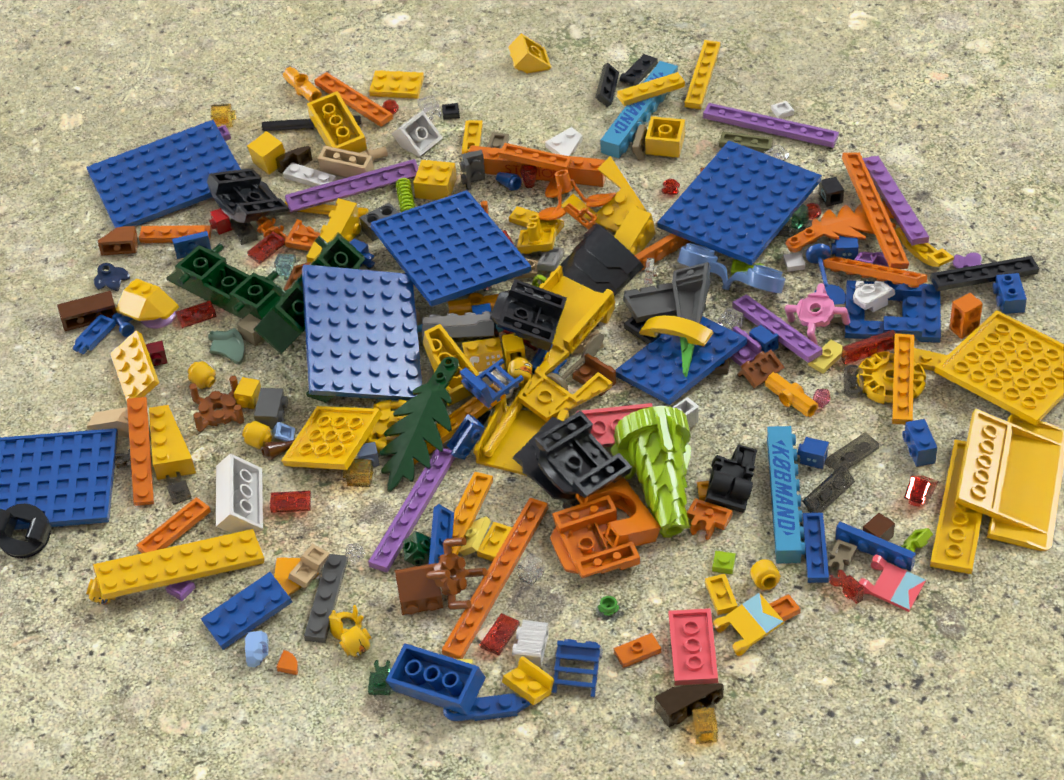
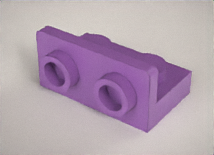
(749, 351)

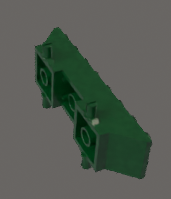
(213, 279)
(287, 317)

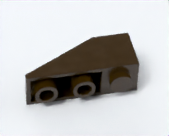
(678, 702)

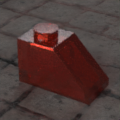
(920, 490)

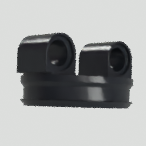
(37, 534)

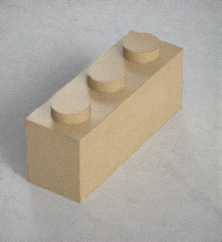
(344, 162)

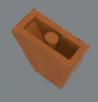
(119, 241)

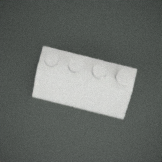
(238, 495)

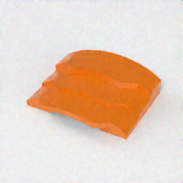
(582, 541)

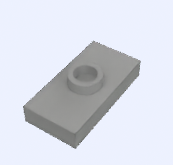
(550, 259)

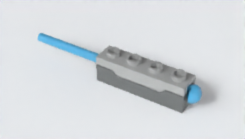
(463, 327)

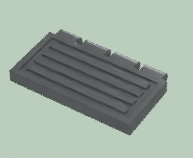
(651, 302)

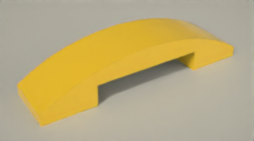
(925, 251)
(677, 326)

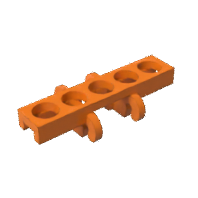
(578, 215)
(266, 224)

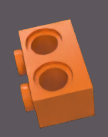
(965, 315)

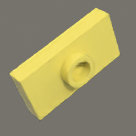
(831, 353)
(475, 536)

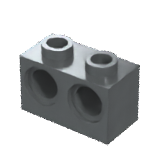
(379, 213)

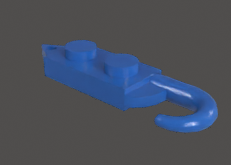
(491, 708)

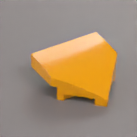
(282, 570)

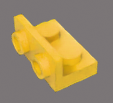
(529, 681)

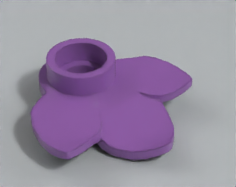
(969, 260)

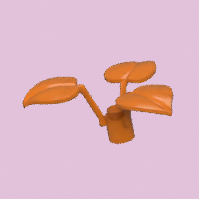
(564, 185)

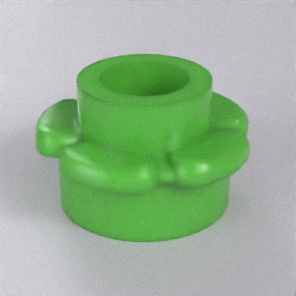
(608, 601)

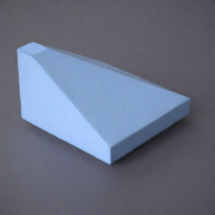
(283, 432)

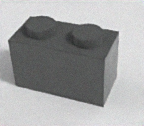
(271, 406)

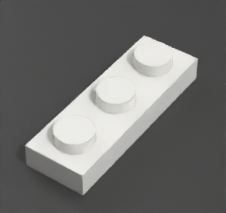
(307, 175)

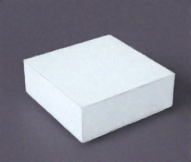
(782, 110)
(794, 261)

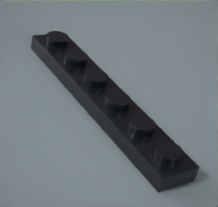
(982, 273)

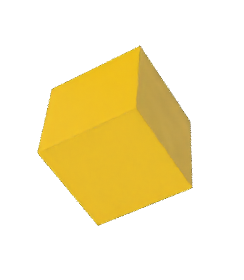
(265, 151)

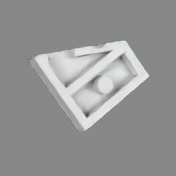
(565, 142)

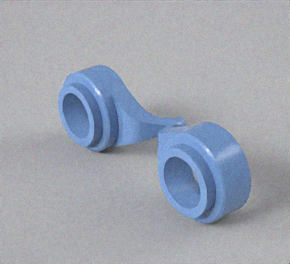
(758, 276)

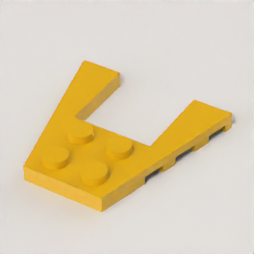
(615, 211)
(547, 397)

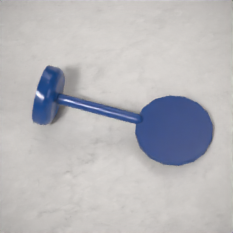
(816, 255)

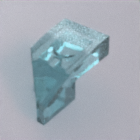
(284, 264)

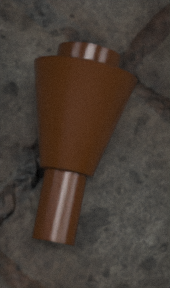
(273, 449)

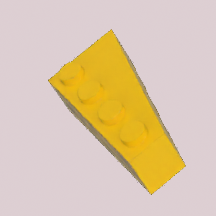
(636, 230)

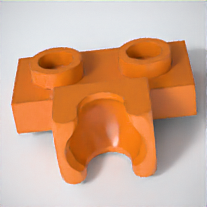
(707, 517)

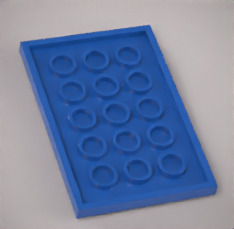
(659, 367)

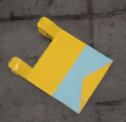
(752, 622)

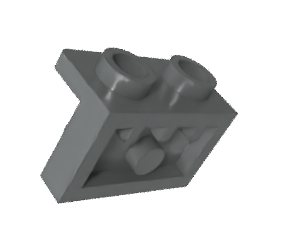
(472, 167)

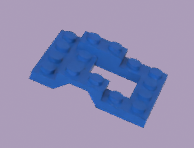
(919, 314)

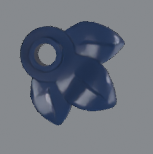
(110, 278)

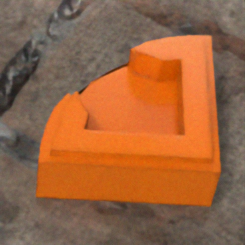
(287, 663)

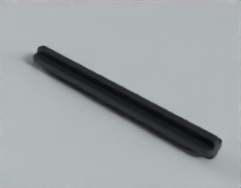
(294, 124)

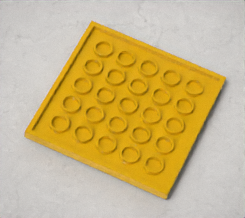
(1009, 367)

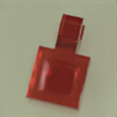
(851, 588)

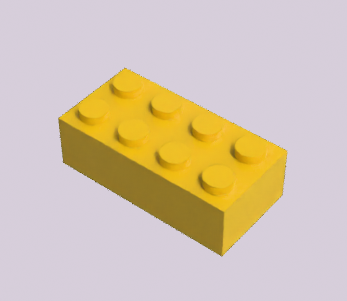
(336, 123)

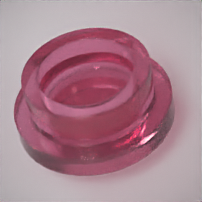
(822, 397)

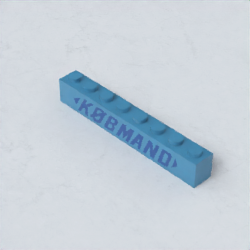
(623, 129)
(784, 495)

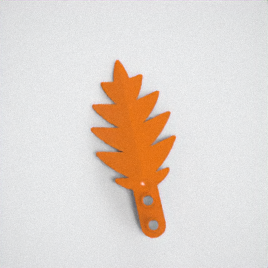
(845, 224)

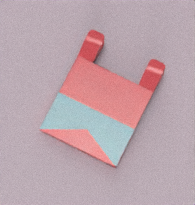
(894, 584)

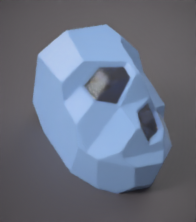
(256, 648)

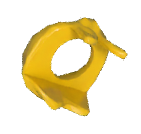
(336, 625)

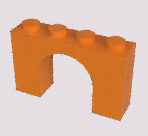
(639, 528)

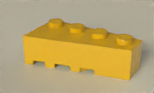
(342, 220)
(439, 346)
(168, 445)

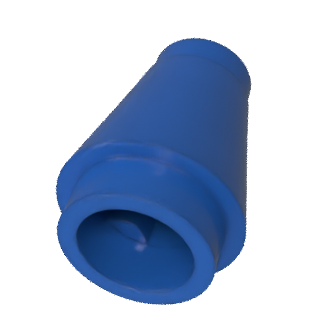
(509, 180)

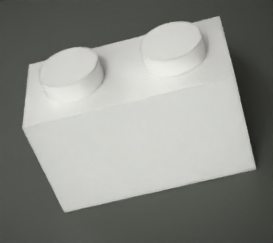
(417, 134)

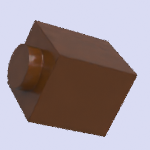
(880, 526)

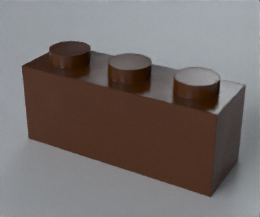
(85, 310)

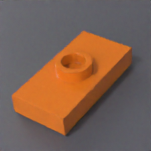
(637, 650)

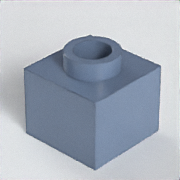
(369, 451)

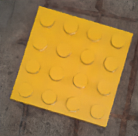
(331, 437)

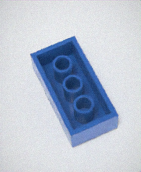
(436, 679)

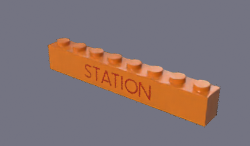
(581, 169)

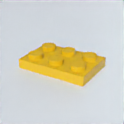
(396, 84)

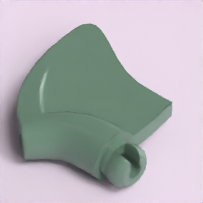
(228, 344)

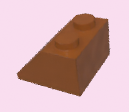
(417, 591)

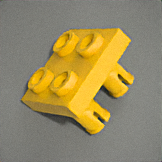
(535, 237)

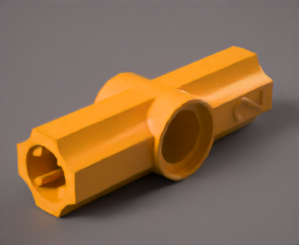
(301, 84)
(463, 306)
(791, 394)

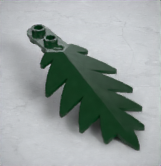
(419, 425)

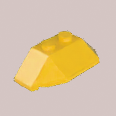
(145, 302)

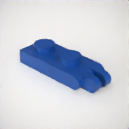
(93, 334)

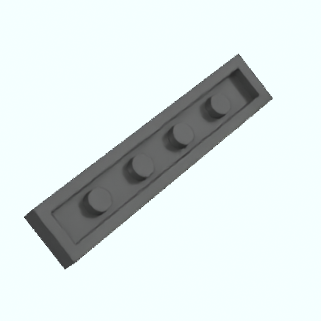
(326, 598)

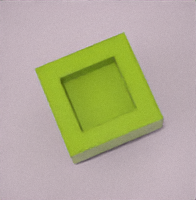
(724, 562)

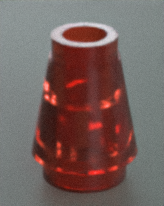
(529, 175)

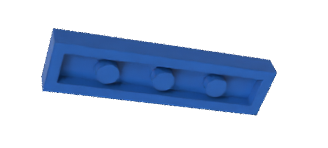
(441, 529)
(876, 546)
(815, 548)

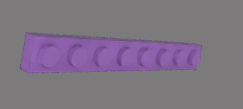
(771, 125)
(351, 186)
(896, 201)
(411, 511)

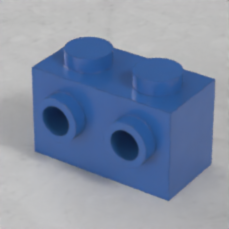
(1009, 293)
(920, 442)

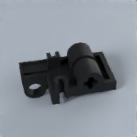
(731, 479)

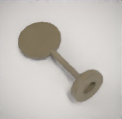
(591, 348)

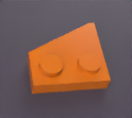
(301, 237)

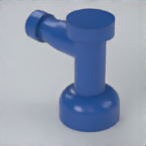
(125, 327)

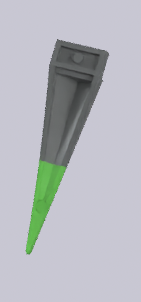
(690, 295)

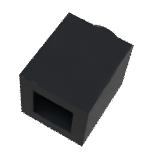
(831, 191)

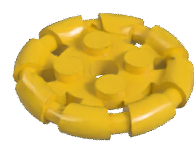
(880, 368)
(385, 422)

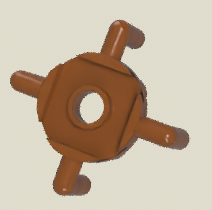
(216, 399)
(451, 574)

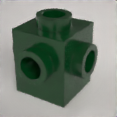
(417, 549)

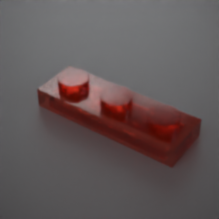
(868, 347)

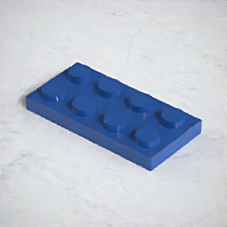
(246, 610)

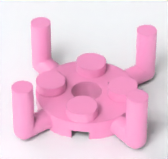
(816, 319)

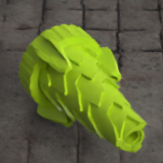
(659, 453)

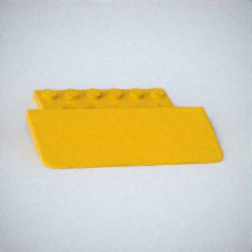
(1013, 477)

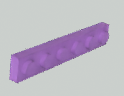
(787, 335)

